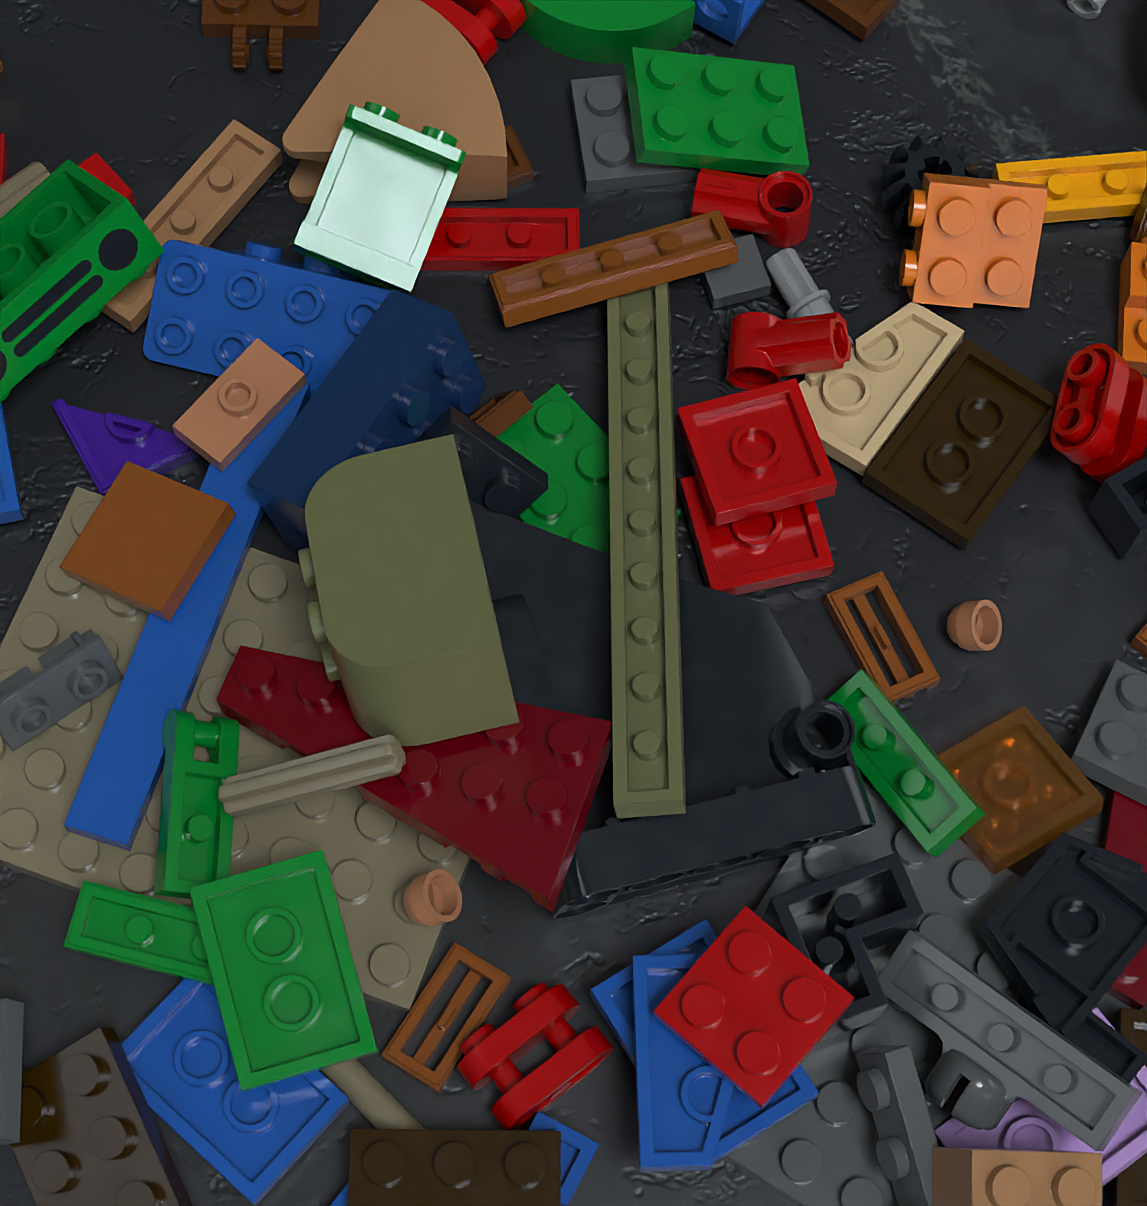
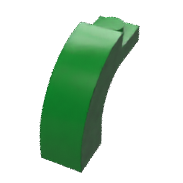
(608, 28)

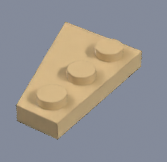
(880, 385)

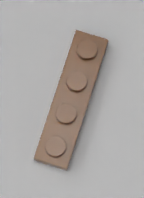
(200, 207)

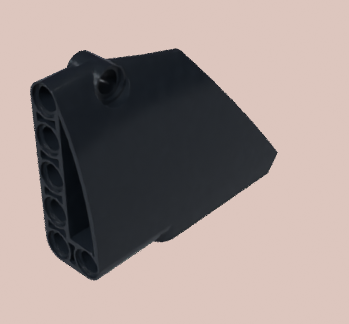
(746, 699)

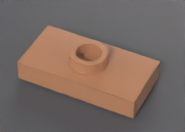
(239, 404)

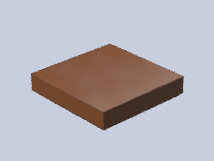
(148, 540)

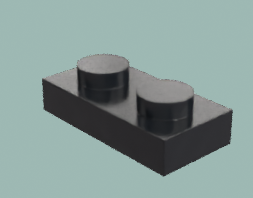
(491, 469)

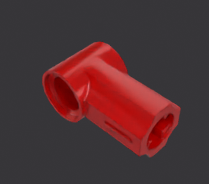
(751, 201)
(768, 347)

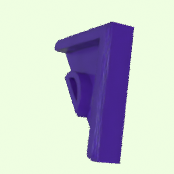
(112, 439)

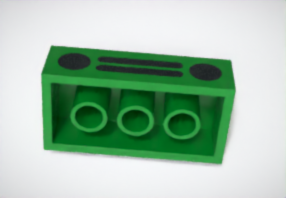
(61, 262)

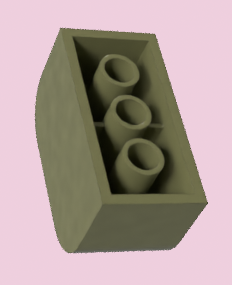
(405, 596)

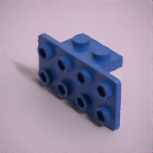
(220, 301)

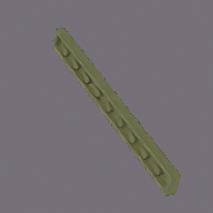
(644, 559)

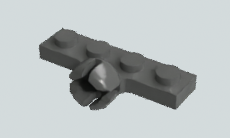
(1001, 1050)

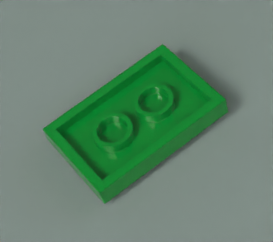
(715, 112)
(576, 458)
(283, 970)

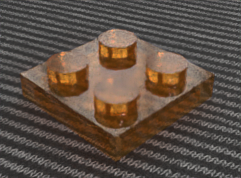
(1022, 786)

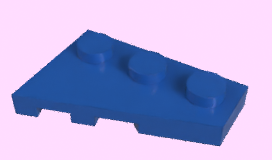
(677, 1091)

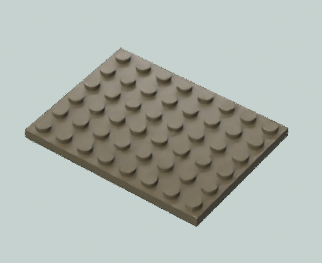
(365, 847)

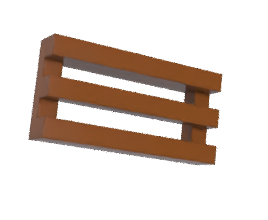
(877, 583)
(416, 1066)

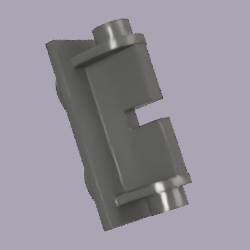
(70, 678)

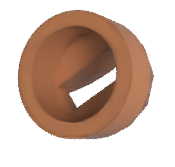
(975, 625)
(432, 898)

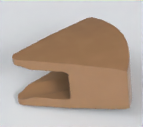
(426, 74)

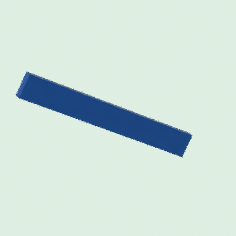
(170, 660)

